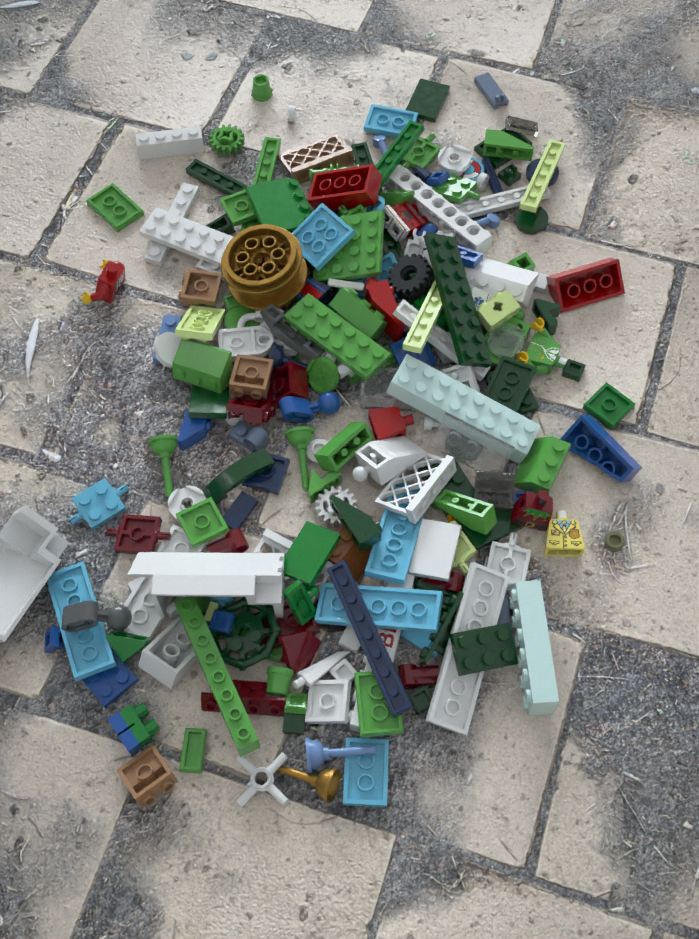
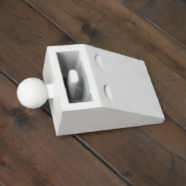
(386, 458)

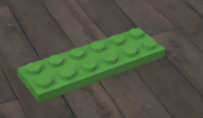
(337, 336)

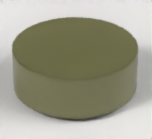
(614, 541)

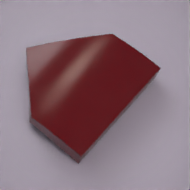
(298, 649)

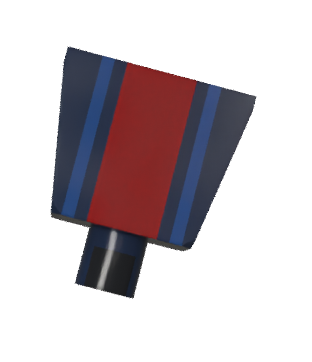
(318, 290)

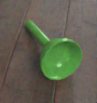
(300, 438)
(164, 446)

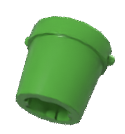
(261, 88)
(278, 680)

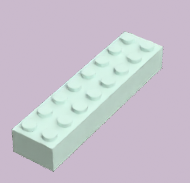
(439, 393)

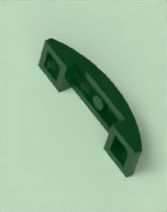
(238, 473)

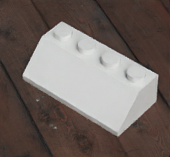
(170, 143)
(498, 277)

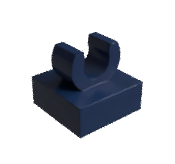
(421, 173)

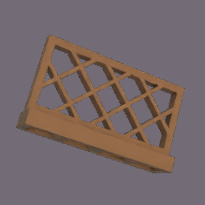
(301, 170)

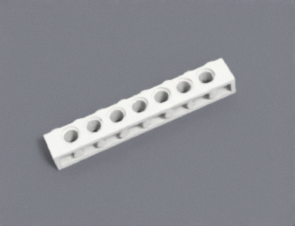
(440, 211)

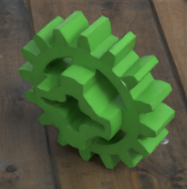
(226, 139)

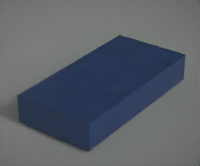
(240, 510)

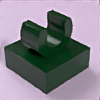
(509, 175)

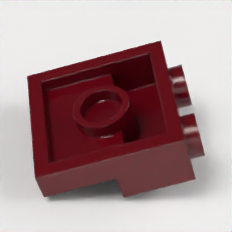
(254, 410)

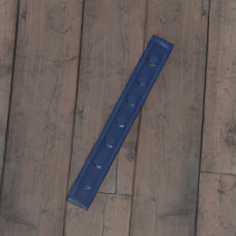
(370, 639)

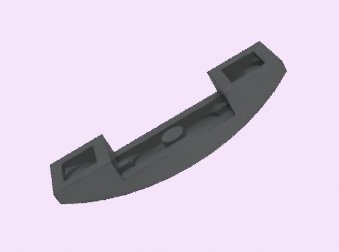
(274, 319)

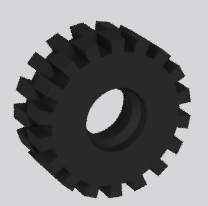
(418, 285)

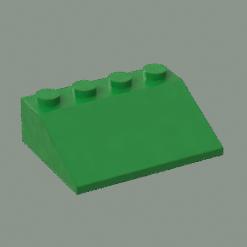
(279, 203)

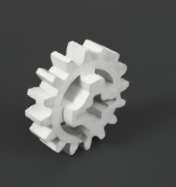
(330, 515)

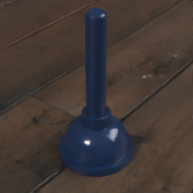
(278, 355)

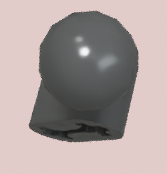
(87, 615)

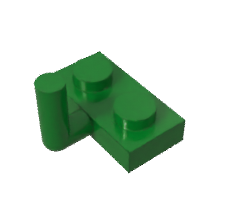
(299, 600)

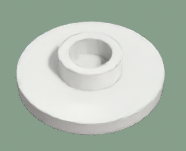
(314, 447)

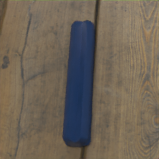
(493, 179)

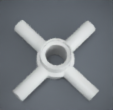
(268, 786)

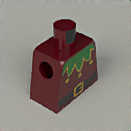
(533, 510)

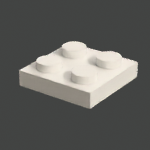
(328, 702)

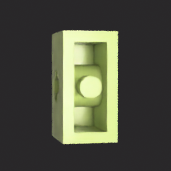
(505, 303)

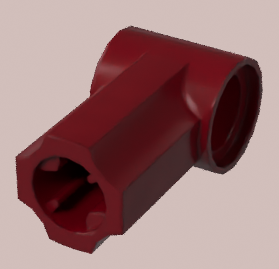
(232, 543)
(454, 585)
(415, 676)

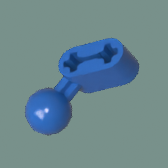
(302, 411)

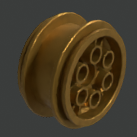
(244, 272)

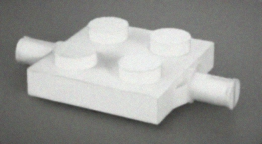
(509, 559)

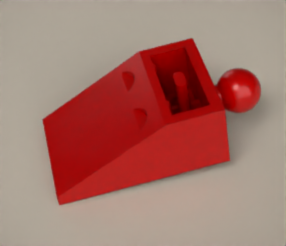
(381, 298)

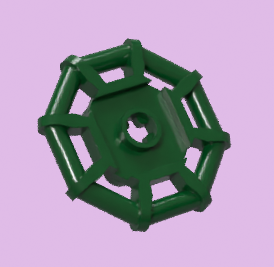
(253, 641)

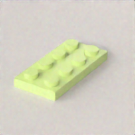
(200, 323)

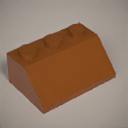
(348, 551)

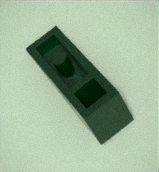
(357, 523)

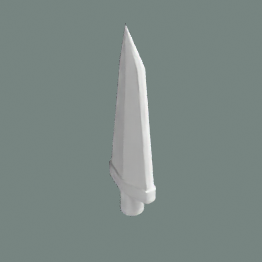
(315, 672)

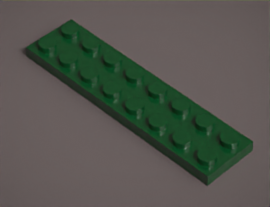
(457, 301)

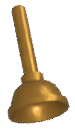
(325, 783)

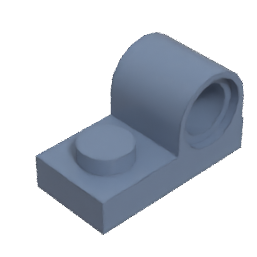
(250, 438)

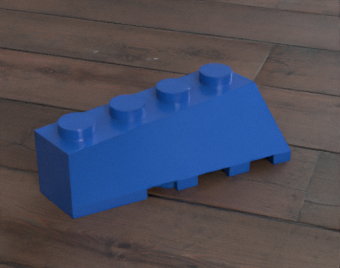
(600, 448)

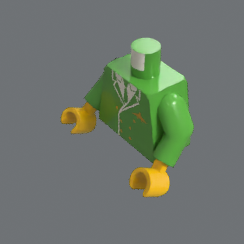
(542, 351)

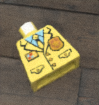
(563, 537)

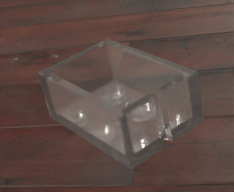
(374, 394)

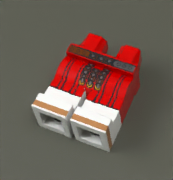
(403, 219)

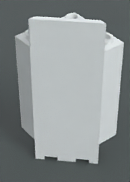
(27, 560)
(213, 575)

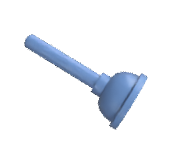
(317, 754)

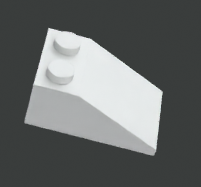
(169, 655)

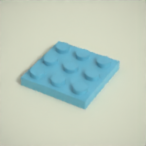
(322, 236)

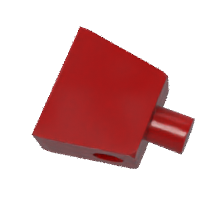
(388, 422)

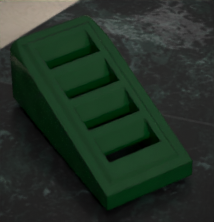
(224, 223)

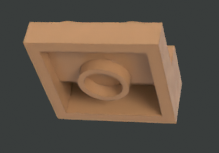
(200, 288)
(251, 376)
(147, 776)

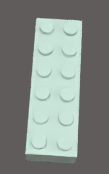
(534, 648)

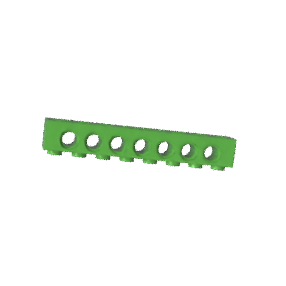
(217, 676)

